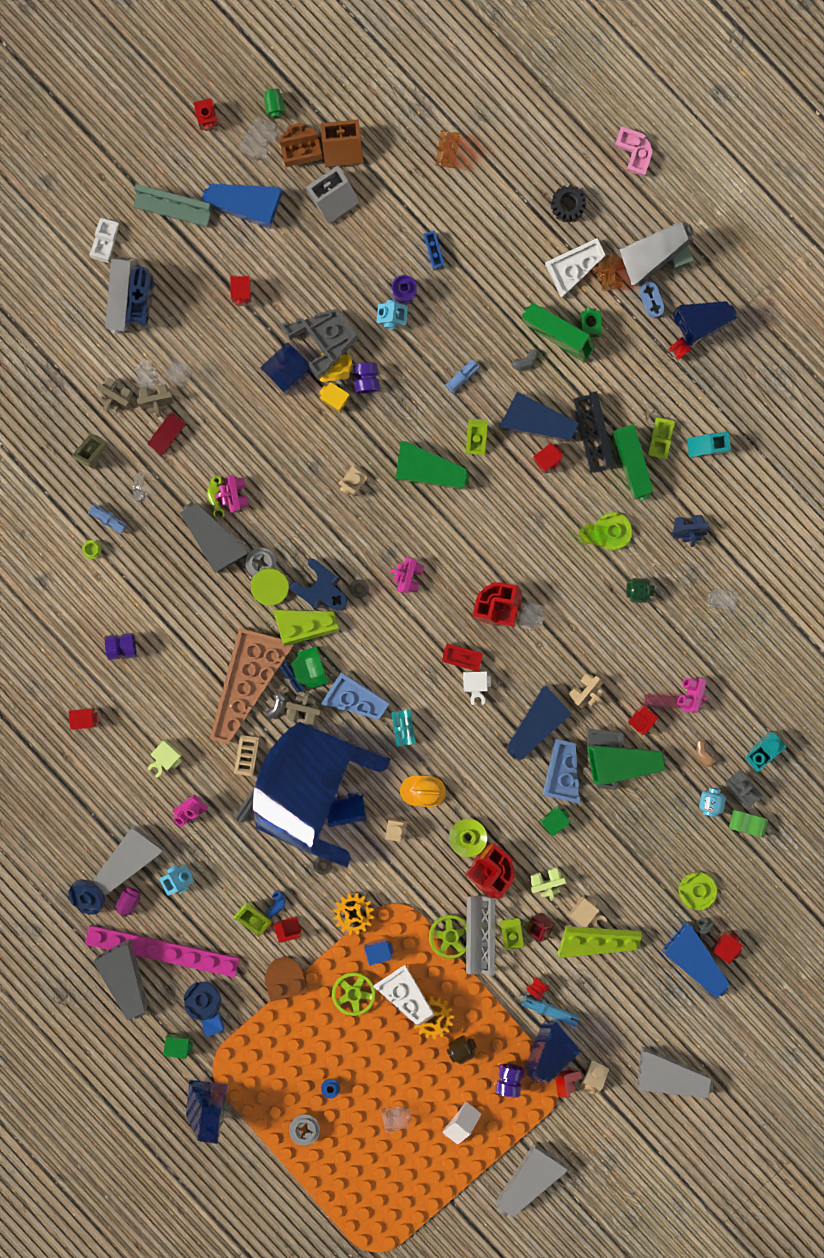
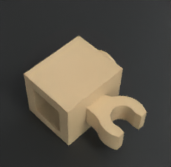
(585, 912)

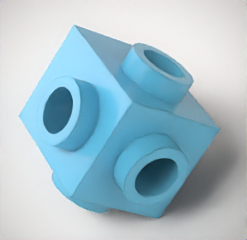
(392, 314)
(176, 879)

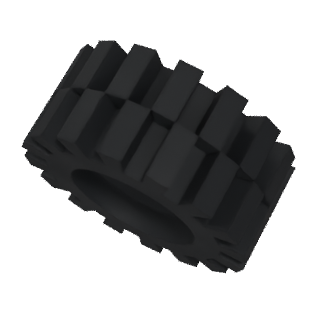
(564, 214)

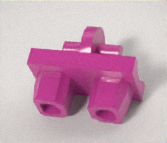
(232, 485)
(404, 575)
(695, 695)
(188, 810)

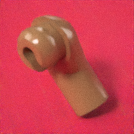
(703, 756)

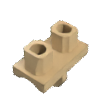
(590, 692)

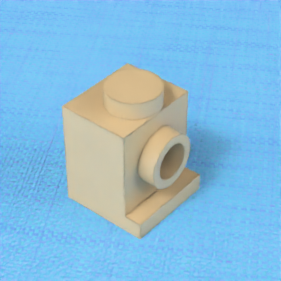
(396, 830)

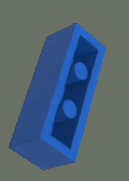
(433, 250)

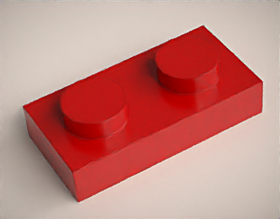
(462, 657)

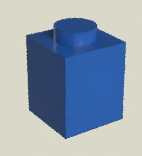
(378, 951)

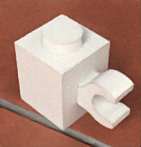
(476, 682)

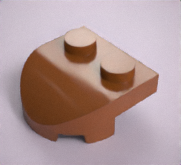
(300, 145)
(284, 978)

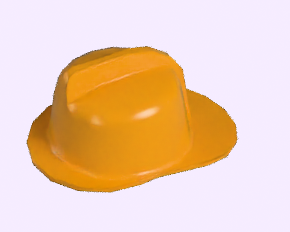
(423, 791)

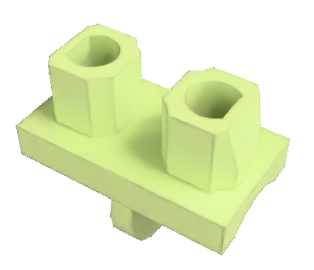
(539, 885)

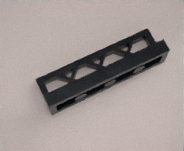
(602, 437)

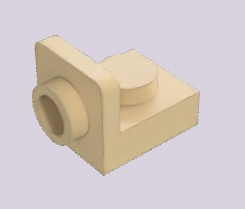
(352, 482)

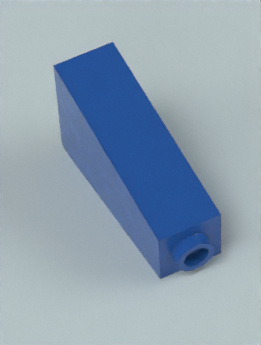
(245, 202)
(693, 957)

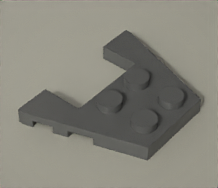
(330, 333)

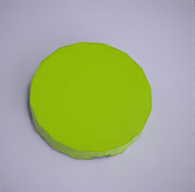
(618, 532)
(269, 586)
(698, 890)

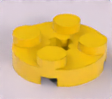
(340, 370)

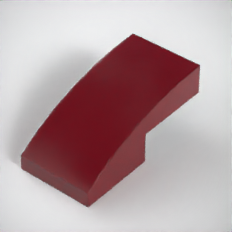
(167, 433)

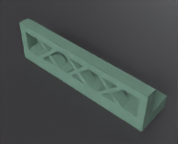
(172, 205)

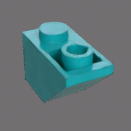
(709, 444)
(764, 751)

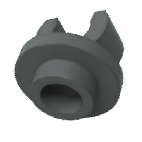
(703, 926)

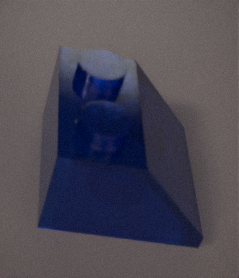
(286, 368)
(347, 810)

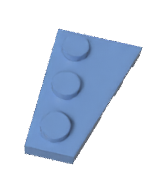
(354, 697)
(562, 773)

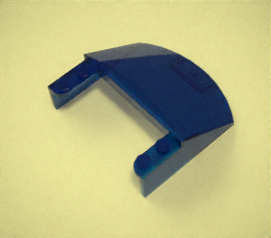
(301, 784)

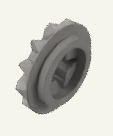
(257, 554)
(296, 1133)

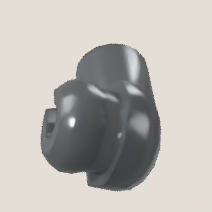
(526, 363)

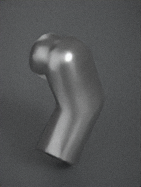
(279, 706)

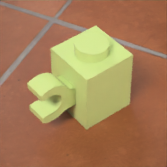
(165, 756)

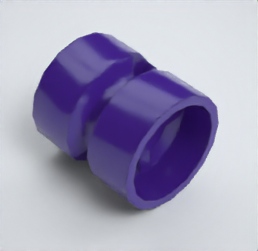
(404, 289)
(366, 378)
(120, 646)
(510, 1078)

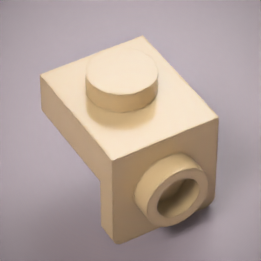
(594, 1078)

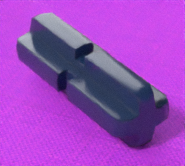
(289, 673)

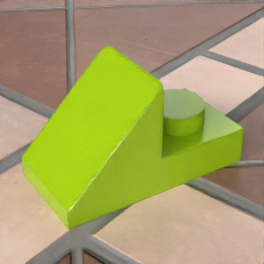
(476, 436)
(252, 918)
(512, 933)

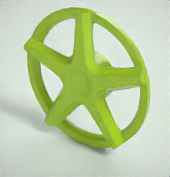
(449, 936)
(353, 993)

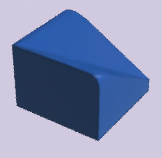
(213, 1025)

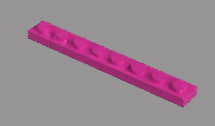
(165, 951)

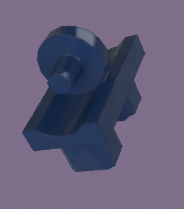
(690, 532)

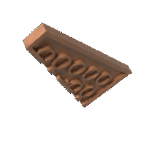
(250, 671)

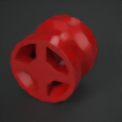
(680, 348)
(538, 988)

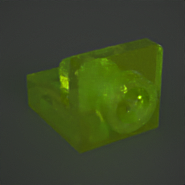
(593, 534)

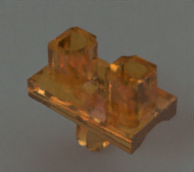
(447, 149)
(607, 270)

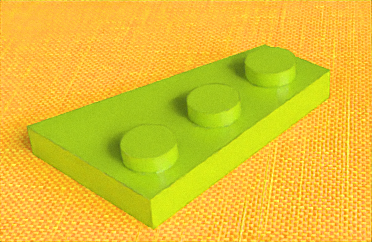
(304, 625)

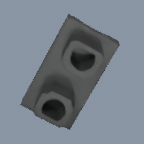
(744, 789)

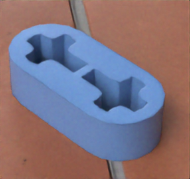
(656, 298)

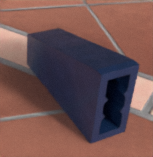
(538, 420)
(539, 721)

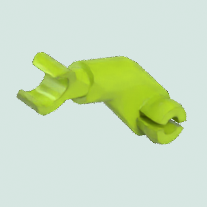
(214, 489)

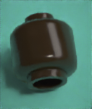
(461, 1049)

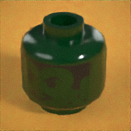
(639, 590)

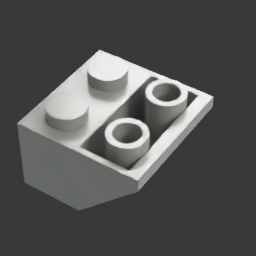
(332, 194)

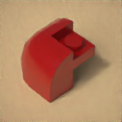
(498, 604)
(492, 871)

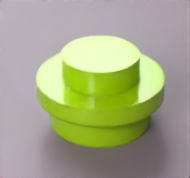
(91, 549)

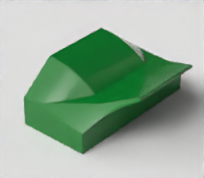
(309, 668)

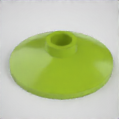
(472, 847)

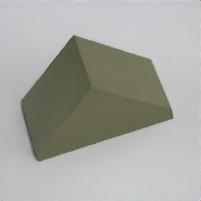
(89, 451)

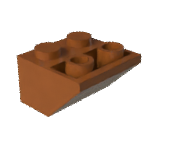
(341, 143)

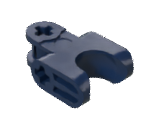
(140, 297)
(323, 590)

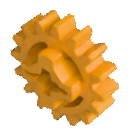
(342, 907)
(439, 1013)

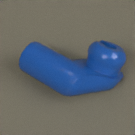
(278, 903)

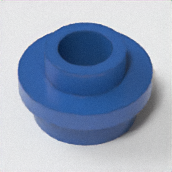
(330, 1082)

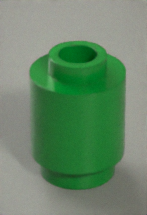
(274, 103)

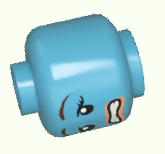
(712, 802)

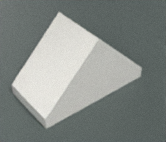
(462, 1123)

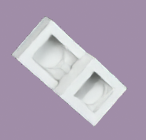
(104, 240)

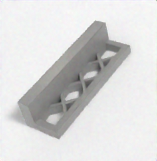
(478, 935)

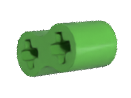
(748, 823)

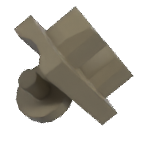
(123, 398)
(157, 402)
(294, 708)

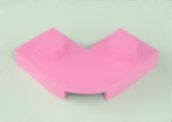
(640, 148)

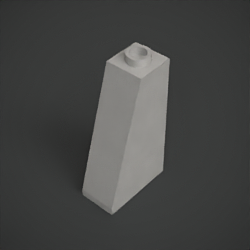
(118, 293)
(129, 857)
(671, 1077)
(531, 1178)

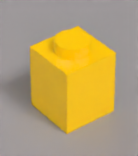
(334, 396)

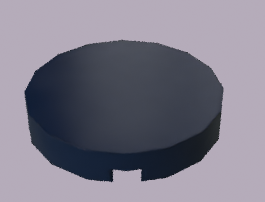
(86, 896)
(202, 1000)

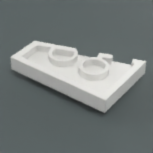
(574, 265)
(406, 995)

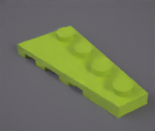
(593, 941)

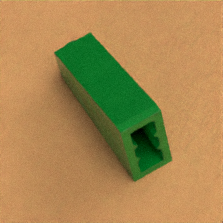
(558, 332)
(632, 462)
(429, 469)
(619, 763)

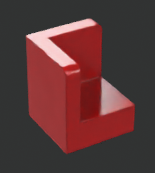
(642, 720)
(287, 929)
(566, 1082)

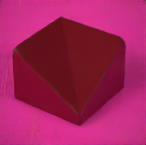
(540, 927)

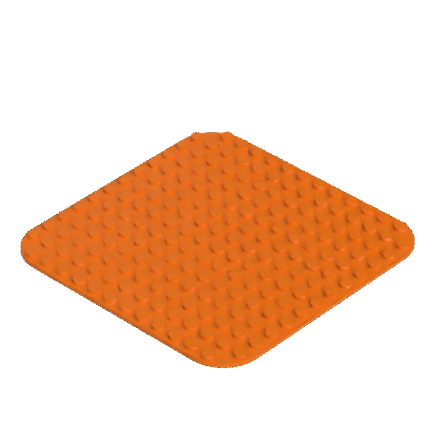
(362, 1177)

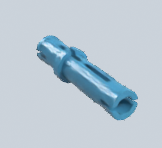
(550, 1010)

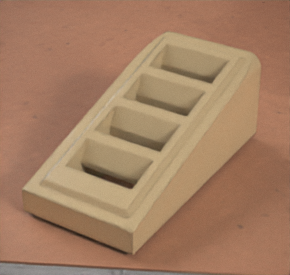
(238, 770)

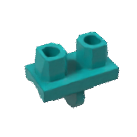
(403, 727)

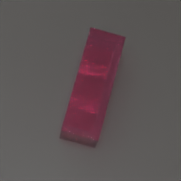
(660, 701)

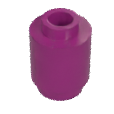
(128, 901)

